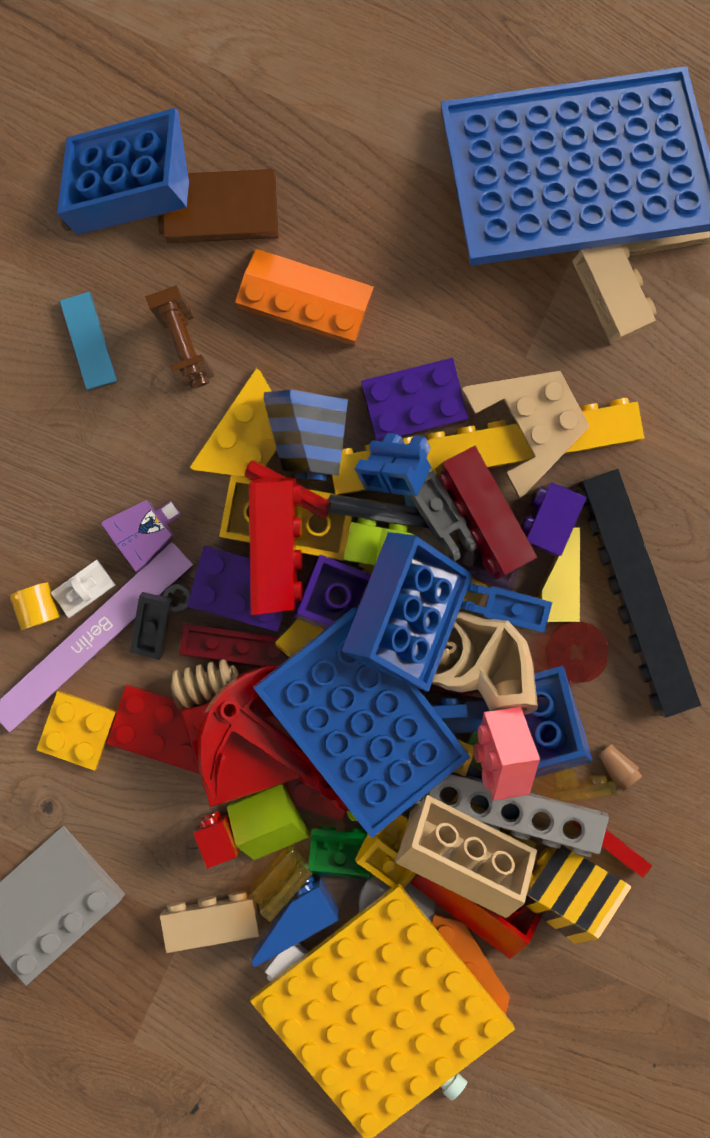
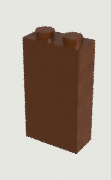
(225, 208)

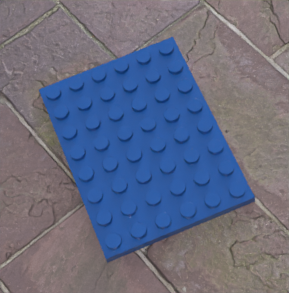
(579, 165)

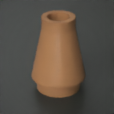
(619, 767)

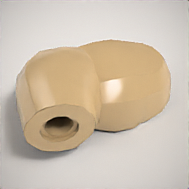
(489, 658)

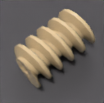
(202, 686)

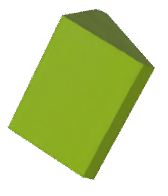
(266, 822)

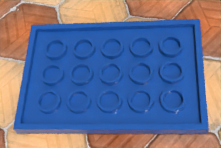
(361, 728)

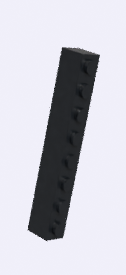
(639, 594)

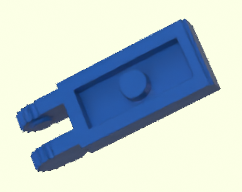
(511, 606)

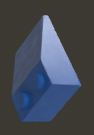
(557, 724)
(302, 916)

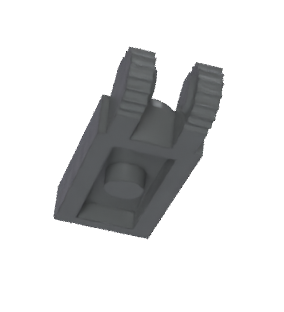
(442, 516)

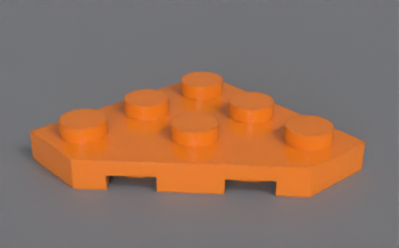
(471, 954)

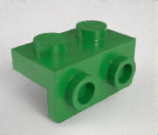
(335, 852)

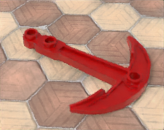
(217, 728)

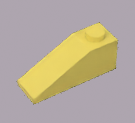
(563, 583)

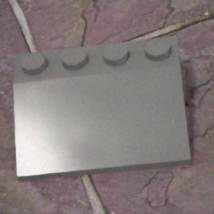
(51, 904)

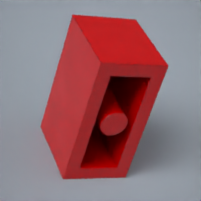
(215, 839)

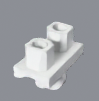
(83, 588)

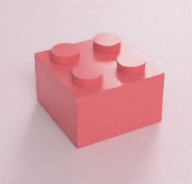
(506, 753)

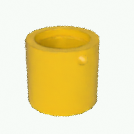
(34, 606)

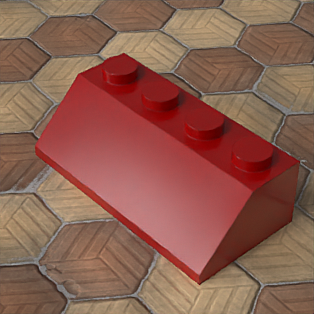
(273, 545)
(505, 934)

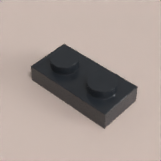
(151, 625)

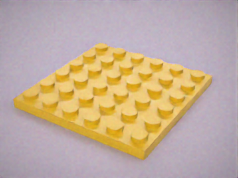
(382, 1012)

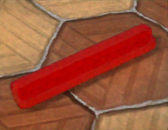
(310, 501)

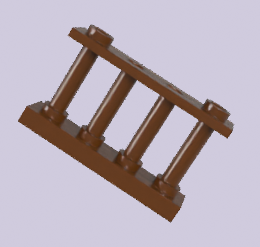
(173, 313)

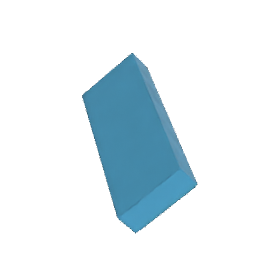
(88, 341)

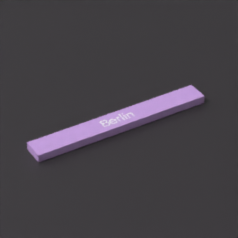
(90, 637)

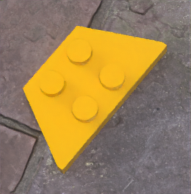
(241, 434)

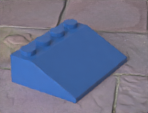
(124, 173)
(407, 610)

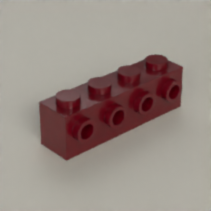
(485, 512)

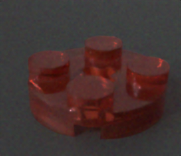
(595, 651)

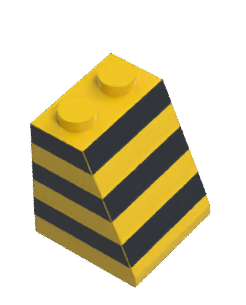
(574, 894)

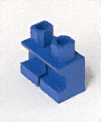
(395, 465)

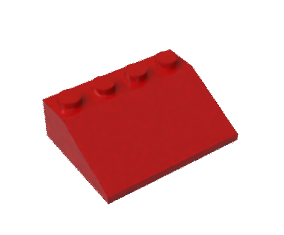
(245, 766)

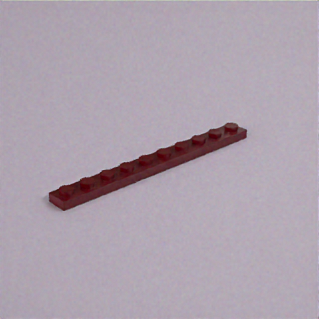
(252, 650)

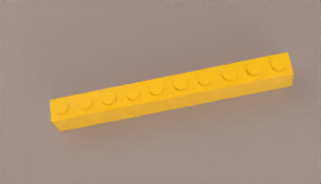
(505, 443)

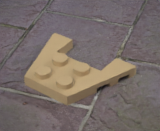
(544, 415)

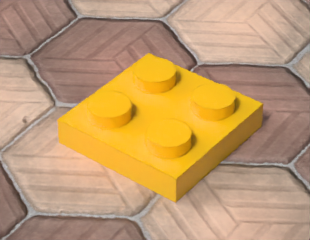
(76, 730)

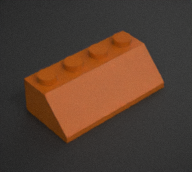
(304, 297)

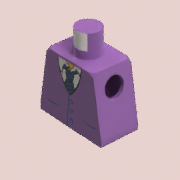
(142, 531)

